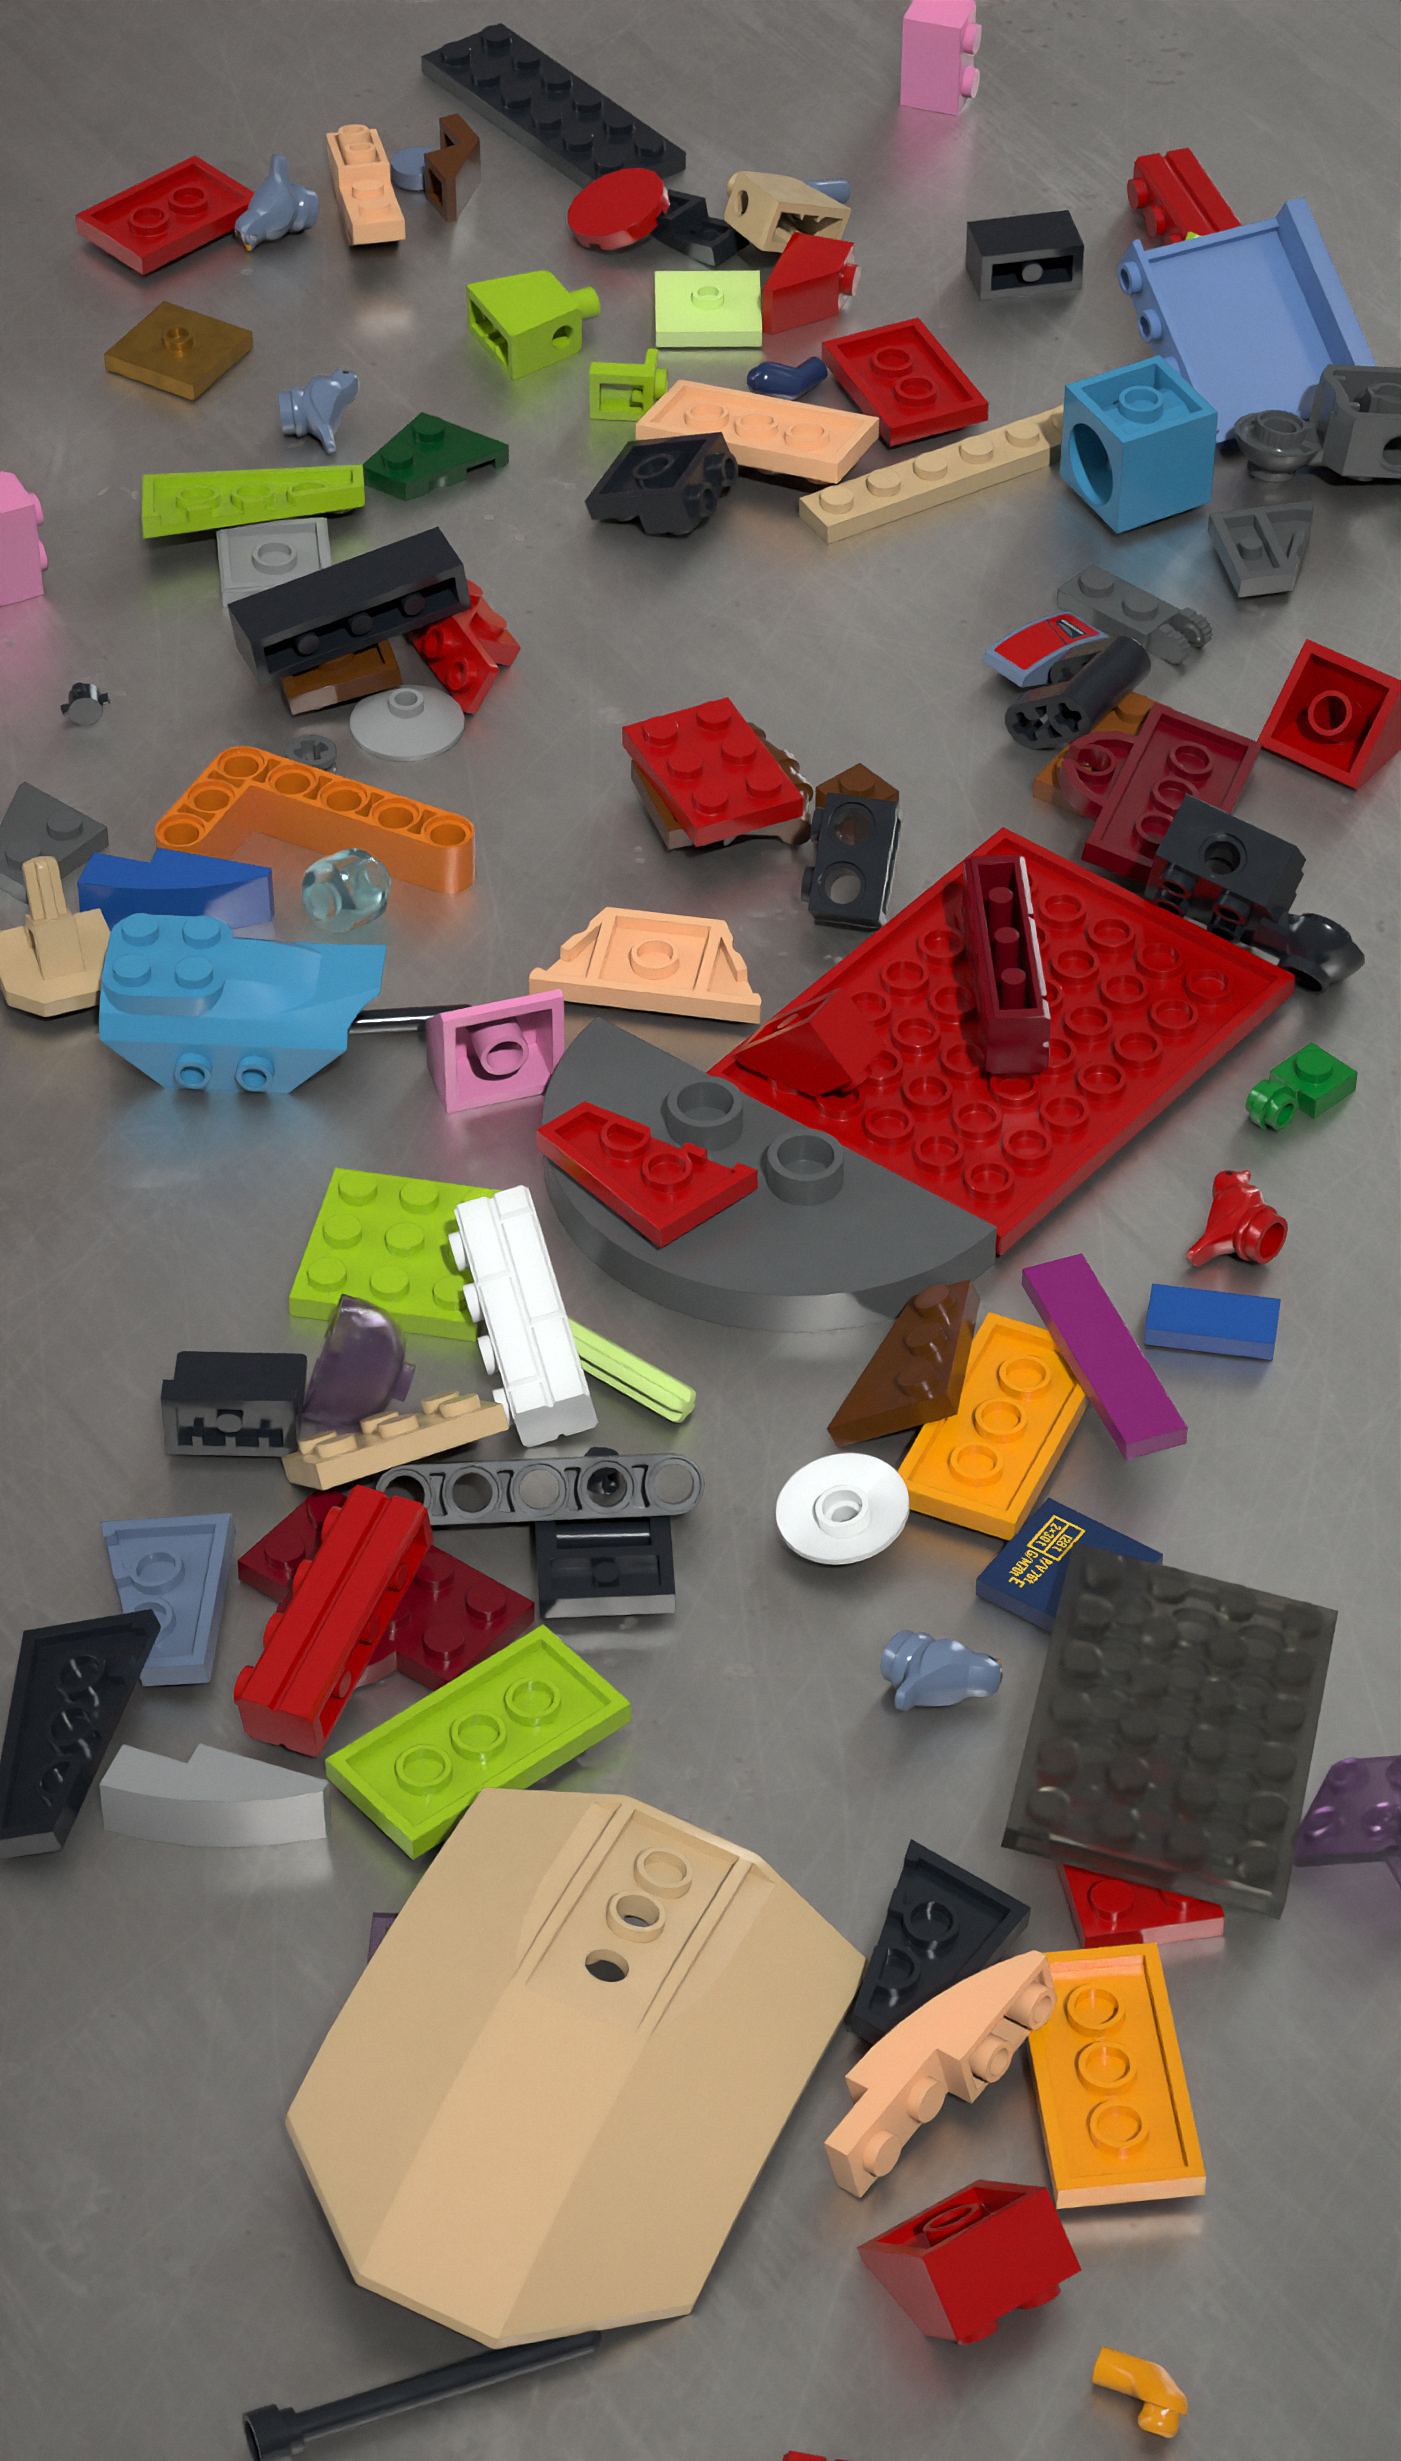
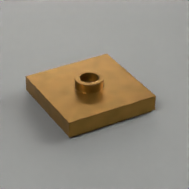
(178, 350)

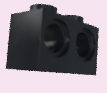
(870, 860)

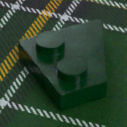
(430, 456)

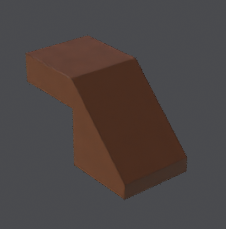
(454, 169)

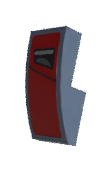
(1033, 648)

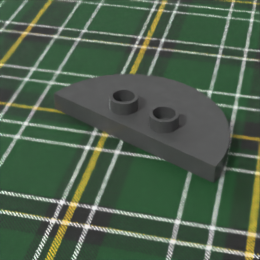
(808, 1251)

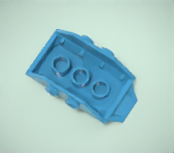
(227, 1008)

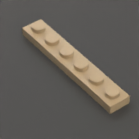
(934, 477)

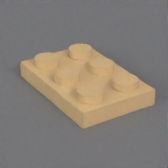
(393, 1439)

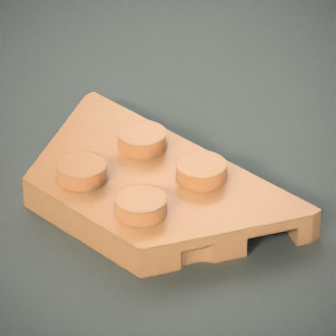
(654, 966)

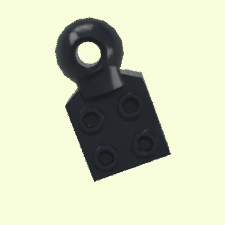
(1242, 890)

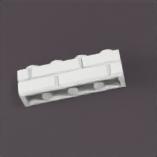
(524, 1317)

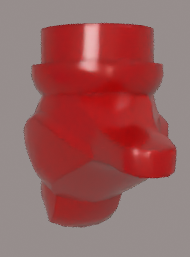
(1239, 1223)

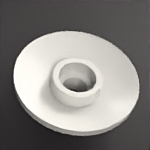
(837, 1490)

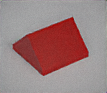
(1335, 716)

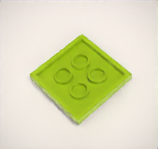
(391, 1247)

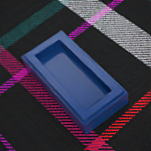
(1212, 1321)

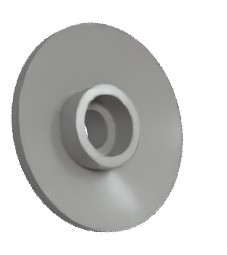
(407, 723)

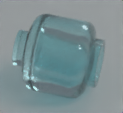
(346, 890)

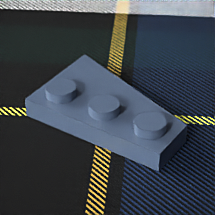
(182, 1575)

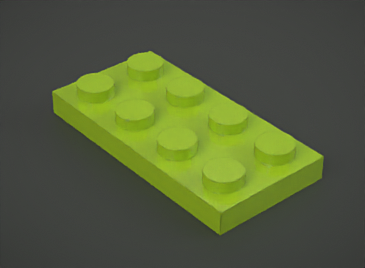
(484, 1729)

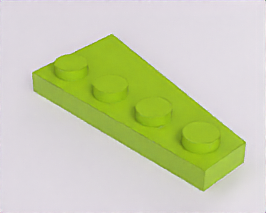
(237, 497)

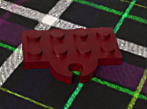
(1146, 781)
(442, 1625)

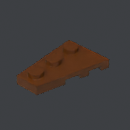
(916, 1368)

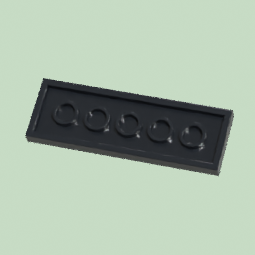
(548, 107)

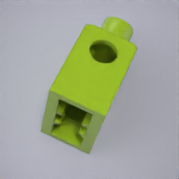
(528, 320)

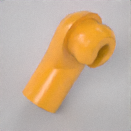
(1145, 2382)

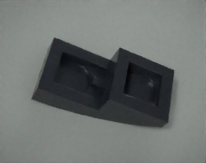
(694, 233)

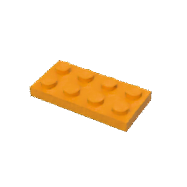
(1007, 1433)
(1113, 2082)

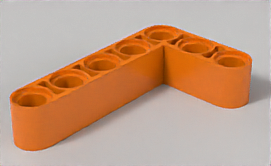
(319, 811)

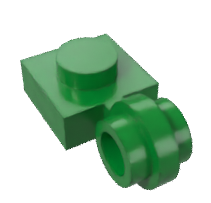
(1306, 1082)

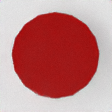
(618, 208)

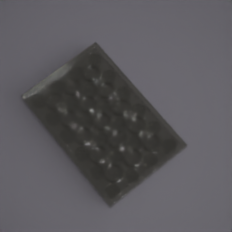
(1173, 1731)

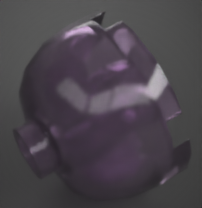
(358, 1365)

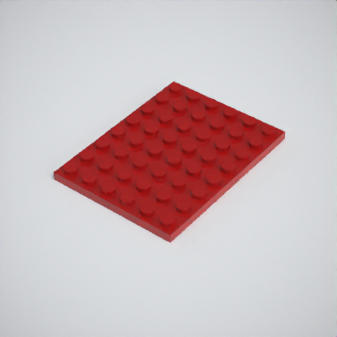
(1134, 1022)

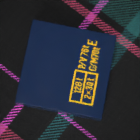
(1032, 1566)

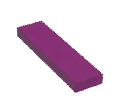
(1104, 1356)

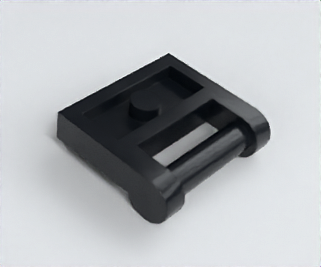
(605, 1568)

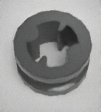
(315, 748)

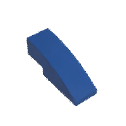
(177, 886)

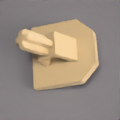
(57, 955)

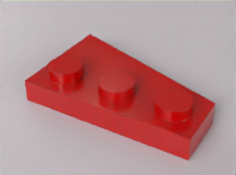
(639, 1177)

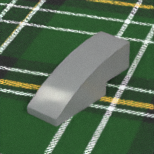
(212, 1800)

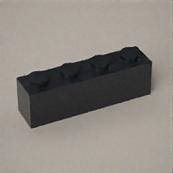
(349, 606)

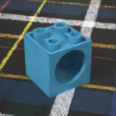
(1138, 443)

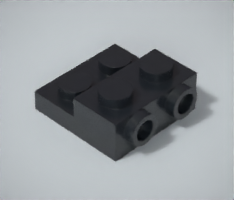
(665, 482)

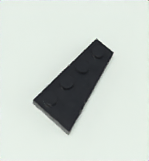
(61, 1721)

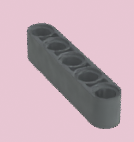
(572, 1477)

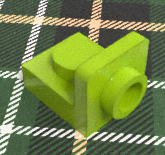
(626, 389)

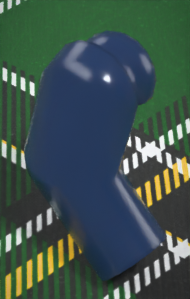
(786, 381)

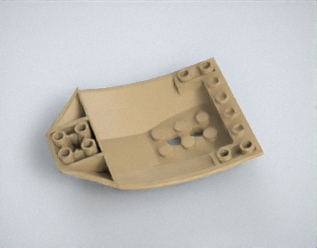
(553, 2140)

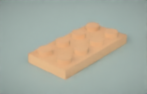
(765, 430)

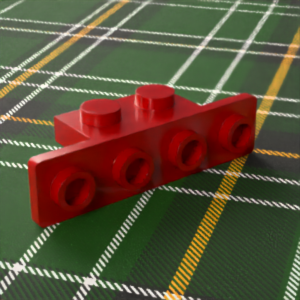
(466, 650)

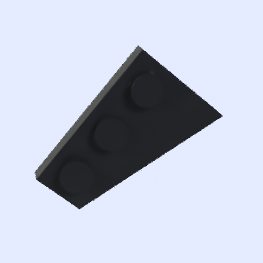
(935, 1934)

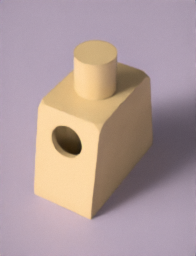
(763, 206)

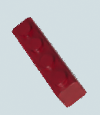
(1006, 964)

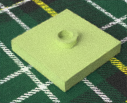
(708, 309)

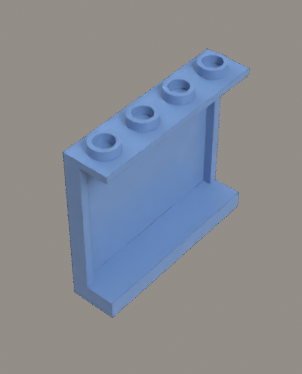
(1246, 314)

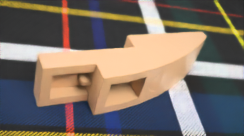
(364, 186)
(943, 2047)

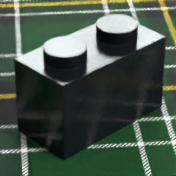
(1024, 255)

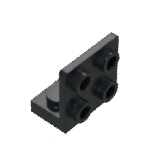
(234, 1403)

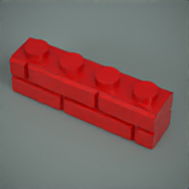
(1177, 197)
(333, 1620)

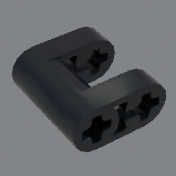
(1085, 690)

